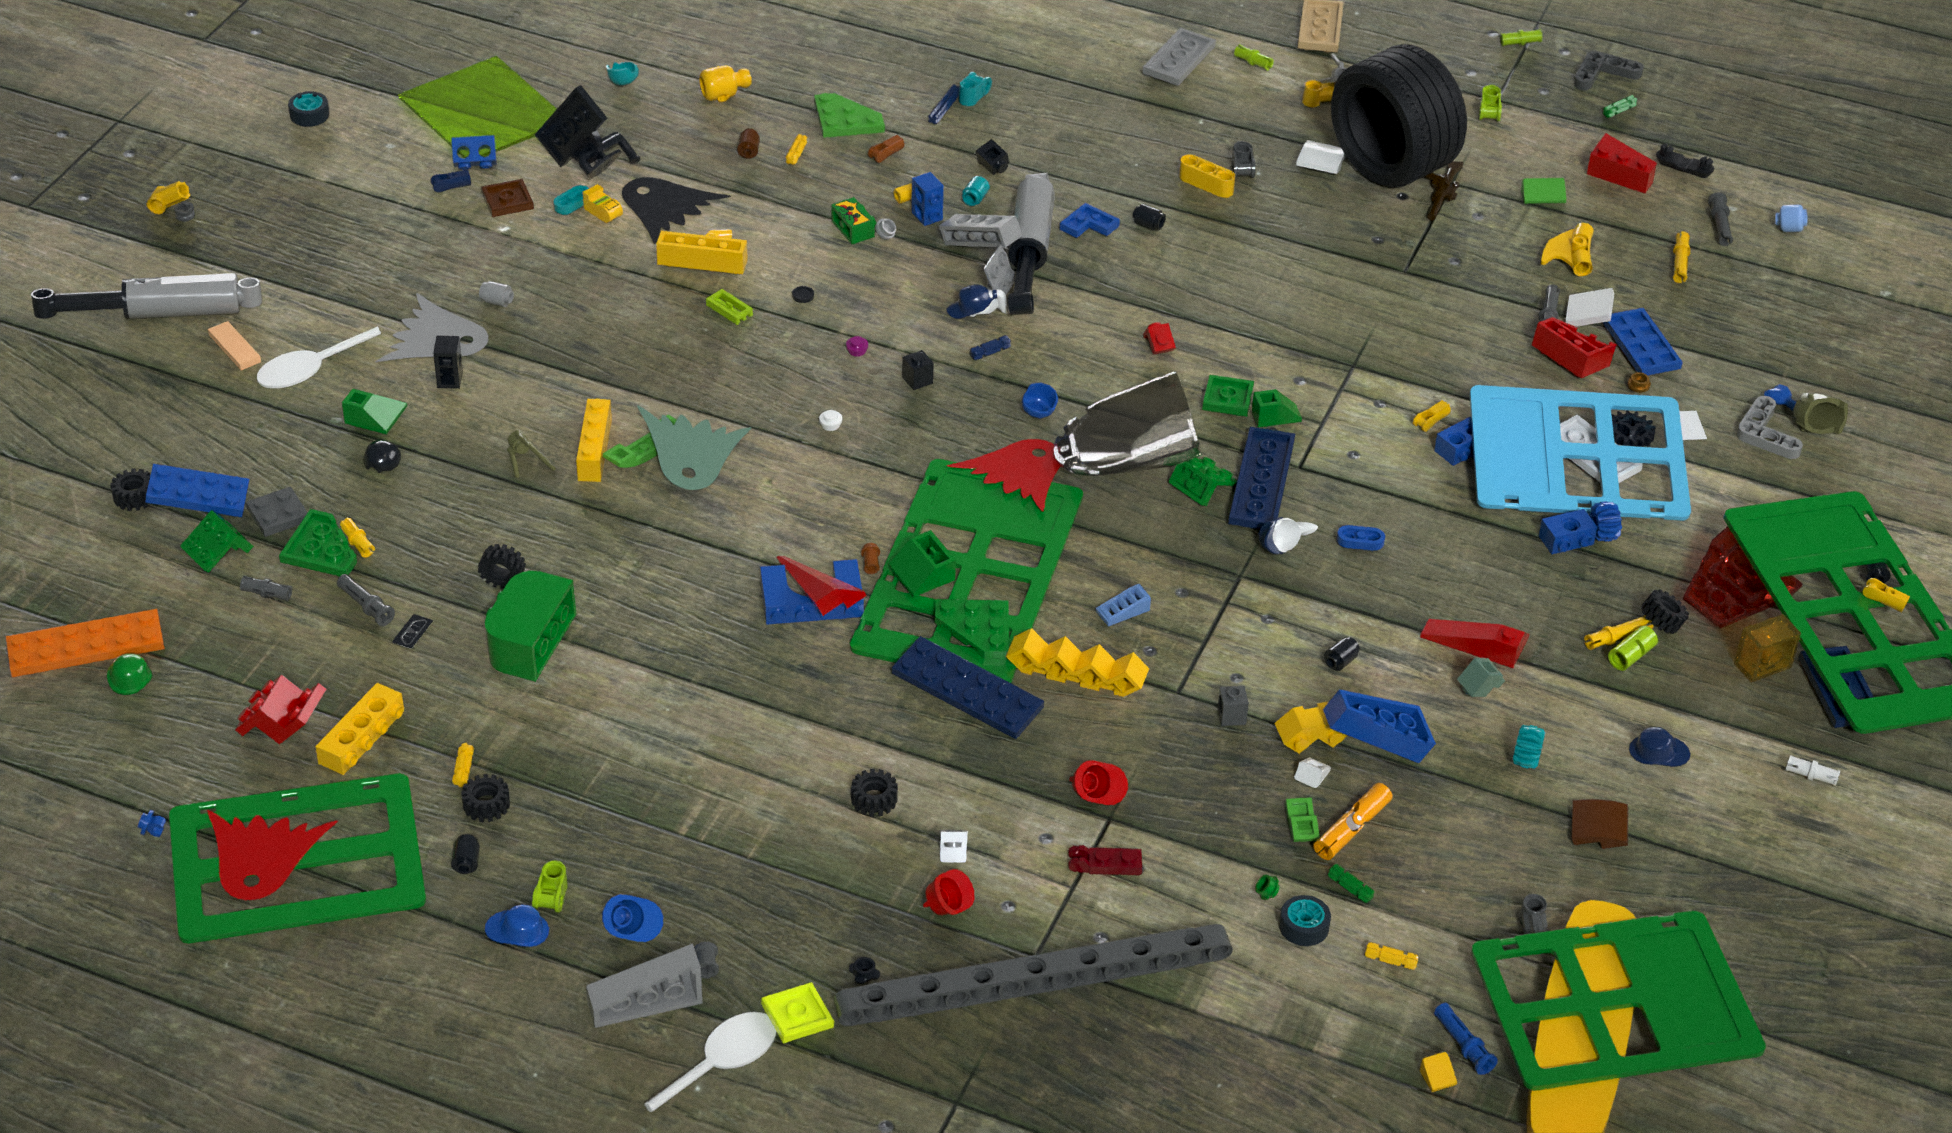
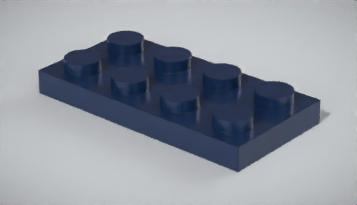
(1854, 681)

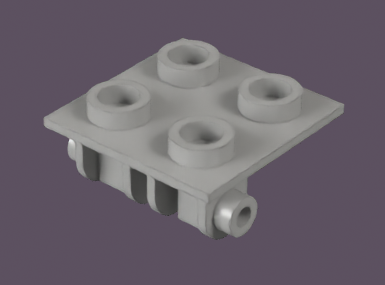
(999, 271)

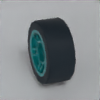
(308, 109)
(1305, 920)

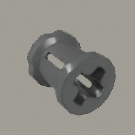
(706, 955)

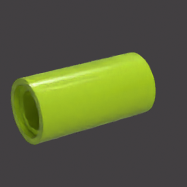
(1632, 648)

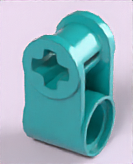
(973, 89)

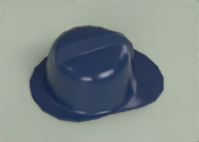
(1658, 747)

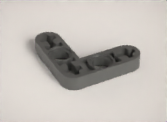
(1605, 63)

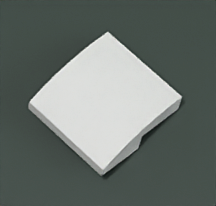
(1321, 157)

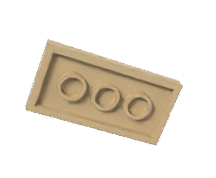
(1320, 25)

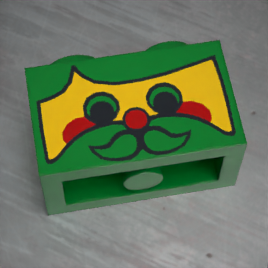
(853, 220)

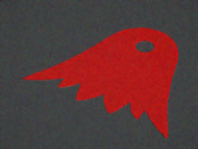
(1018, 468)
(260, 852)

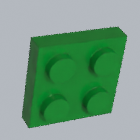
(1228, 395)

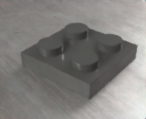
(277, 511)

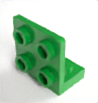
(1199, 478)
(213, 540)

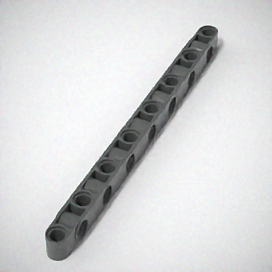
(1031, 975)

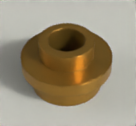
(1639, 382)

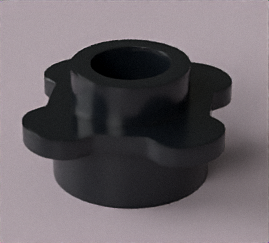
(864, 970)

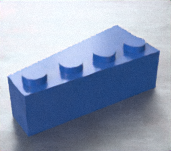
(1382, 723)

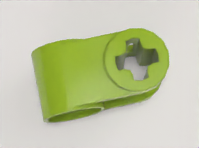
(1490, 103)
(551, 887)

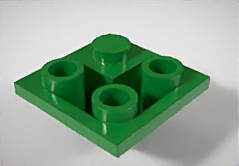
(371, 411)

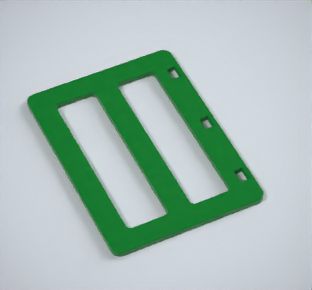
(399, 842)

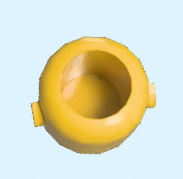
(722, 82)

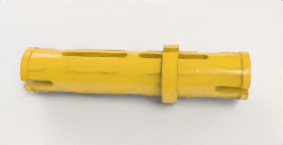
(1681, 254)
(1610, 635)

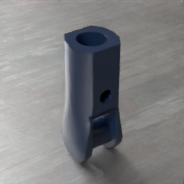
(449, 181)

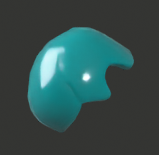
(622, 73)

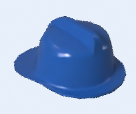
(632, 918)
(517, 926)

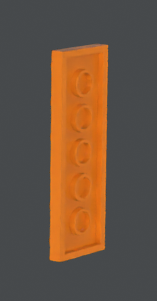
(84, 642)

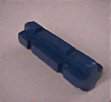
(990, 347)

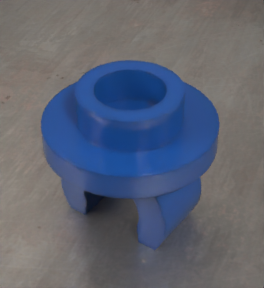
(152, 824)

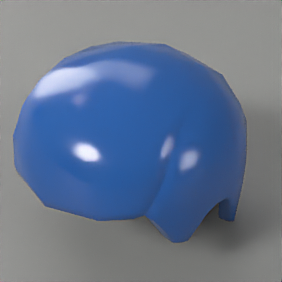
(1039, 400)

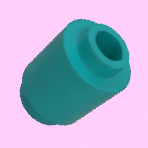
(975, 191)

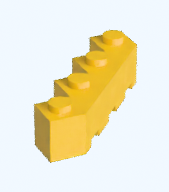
(1064, 662)

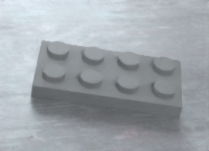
(1179, 56)

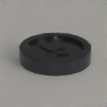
(803, 294)

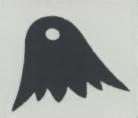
(664, 203)

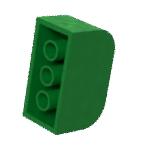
(529, 622)

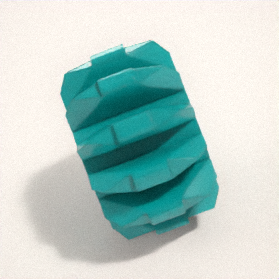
(1528, 746)

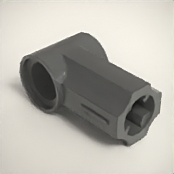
(1533, 914)

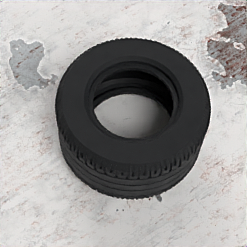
(1399, 115)

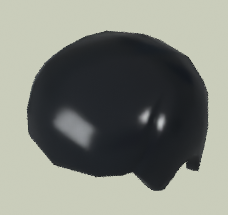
(382, 456)

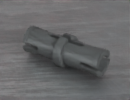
(266, 588)

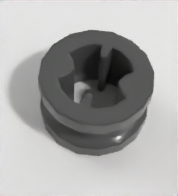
(184, 211)

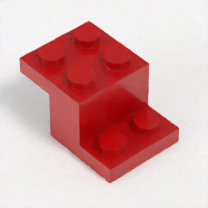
(279, 709)

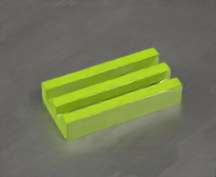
(727, 308)

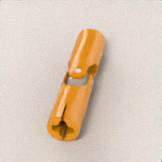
(1362, 811)

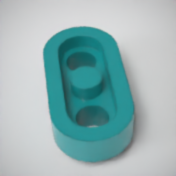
(570, 200)

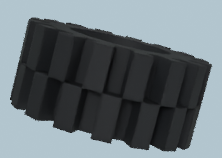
(130, 480)
(502, 556)
(1664, 611)
(485, 787)
(874, 803)

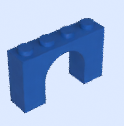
(786, 606)

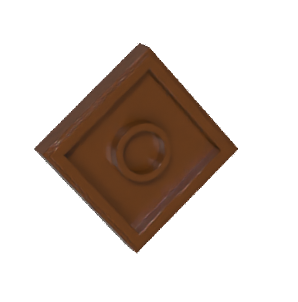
(507, 197)

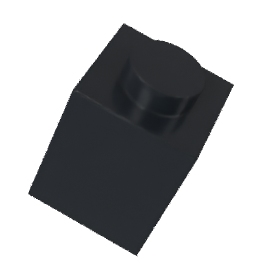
(917, 370)

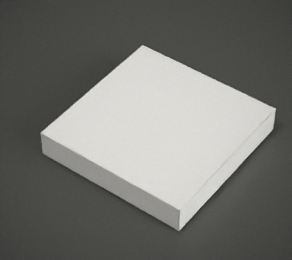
(1590, 307)

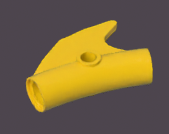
(1572, 248)

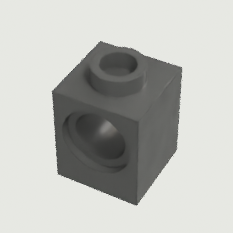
(1232, 705)

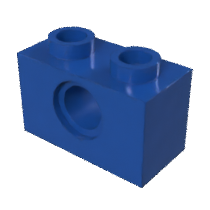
(1567, 531)

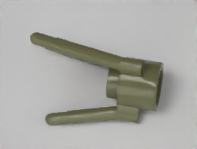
(520, 444)

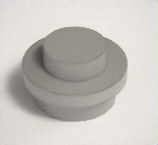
(885, 228)

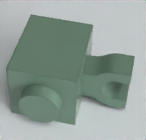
(1480, 678)

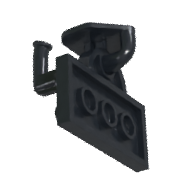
(574, 134)

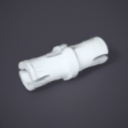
(1813, 770)

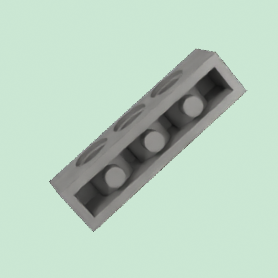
(980, 230)

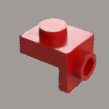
(1160, 338)

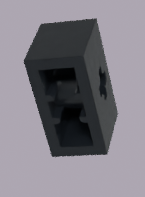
(448, 361)

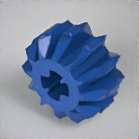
(1607, 520)

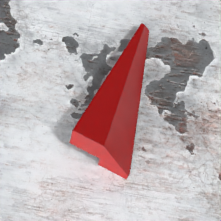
(821, 588)

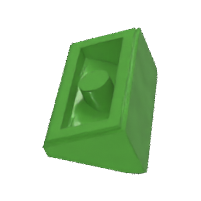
(1543, 190)

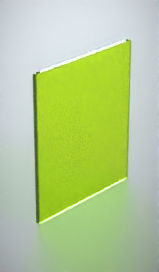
(480, 102)

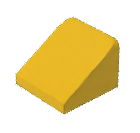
(1438, 1072)

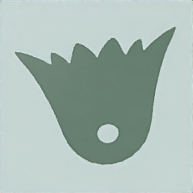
(689, 447)

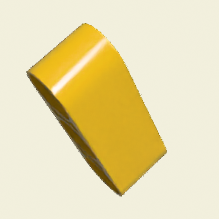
(1207, 176)

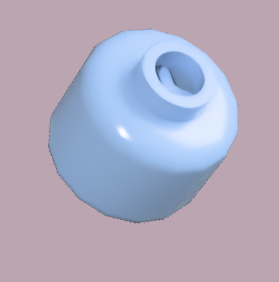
(1791, 218)

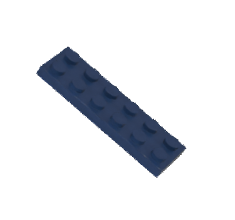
(1261, 477)
(968, 687)

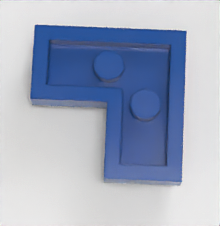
(1089, 217)

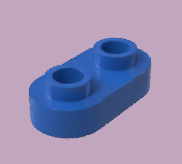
(1360, 537)

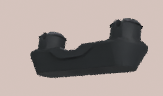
(1701, 168)

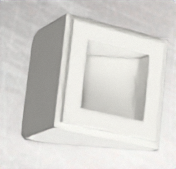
(1312, 772)

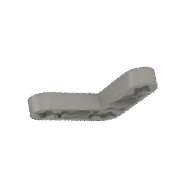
(1750, 429)

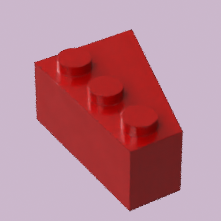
(1621, 165)
(1571, 349)

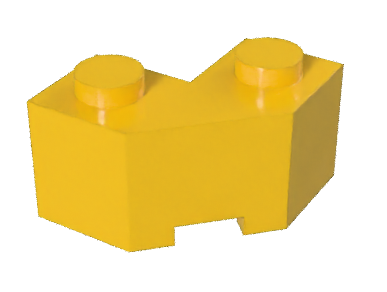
(1304, 726)

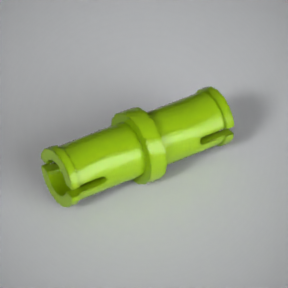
(1521, 37)
(1253, 57)

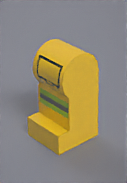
(601, 205)

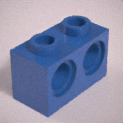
(474, 145)
(927, 198)
(1455, 442)

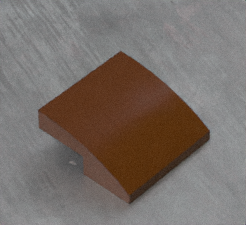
(1600, 822)

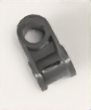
(1242, 160)

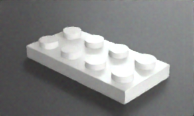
(1579, 431)

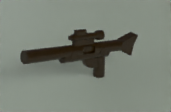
(1443, 188)

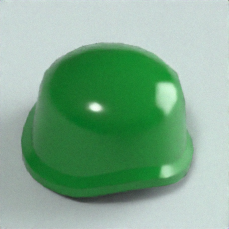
(128, 674)

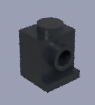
(992, 157)

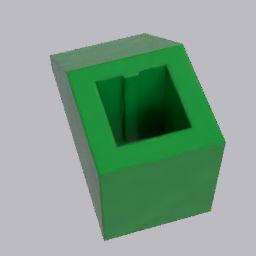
(1273, 409)

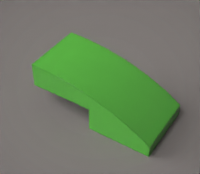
(1301, 819)

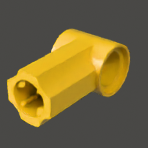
(1317, 92)
(167, 196)

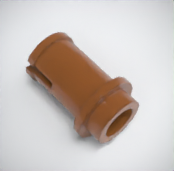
(870, 553)

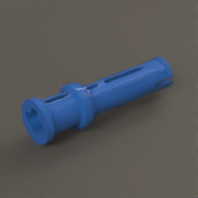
(1471, 1046)

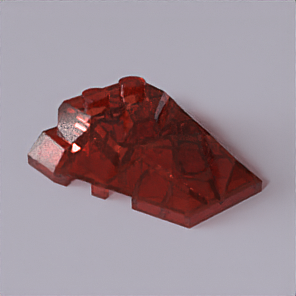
(1728, 585)

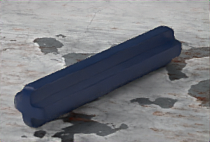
(944, 104)

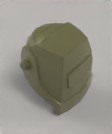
(1820, 413)

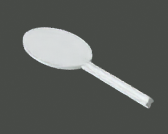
(301, 365)
(728, 1047)

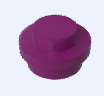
(857, 346)

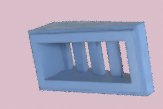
(1134, 595)

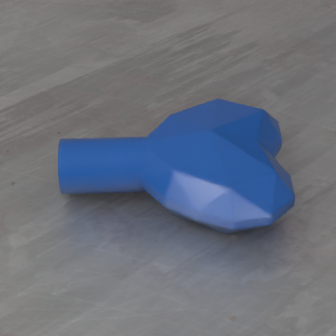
(1781, 395)

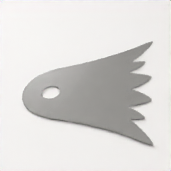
(432, 322)

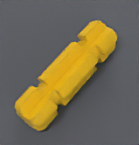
(796, 149)
(463, 765)
(1391, 955)

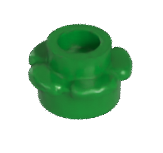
(1267, 887)

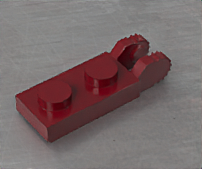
(1105, 860)

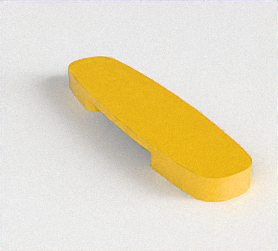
(1566, 1042)

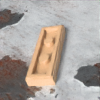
(234, 345)

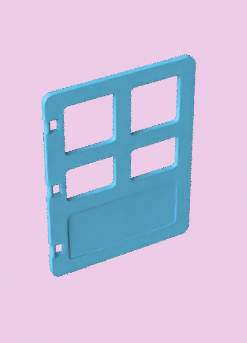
(1523, 453)

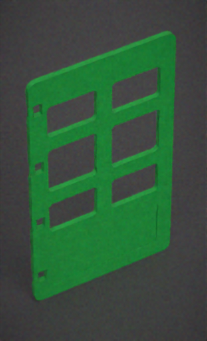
(970, 505)
(1826, 537)

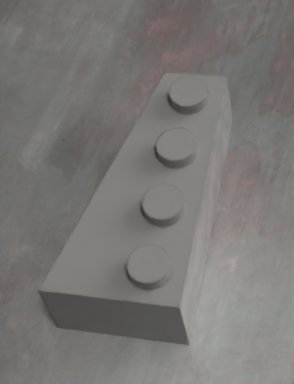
(647, 989)

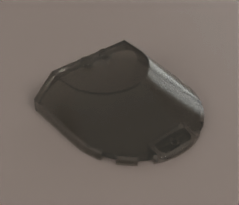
(1131, 431)

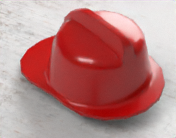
(1100, 783)
(950, 893)

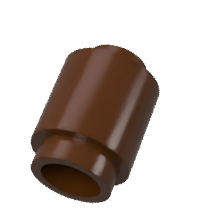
(748, 143)

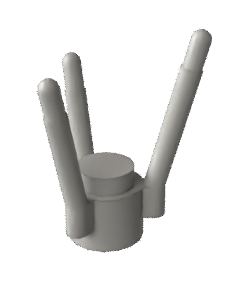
(1336, 71)

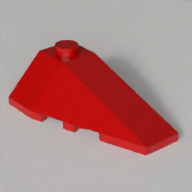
(1483, 640)

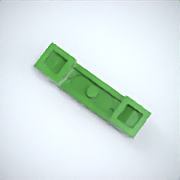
(635, 453)

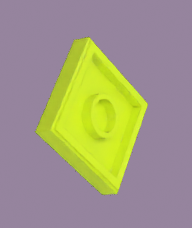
(797, 1012)

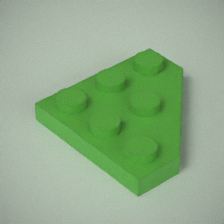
(845, 117)

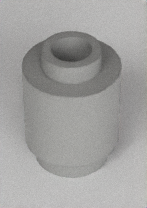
(496, 293)

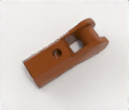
(886, 148)

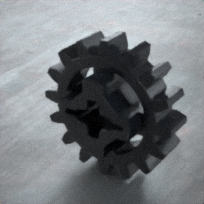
(1632, 429)

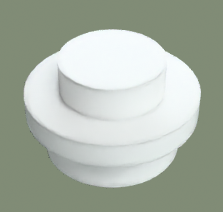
(830, 420)

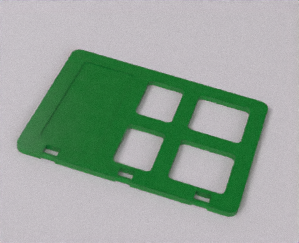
(1673, 977)

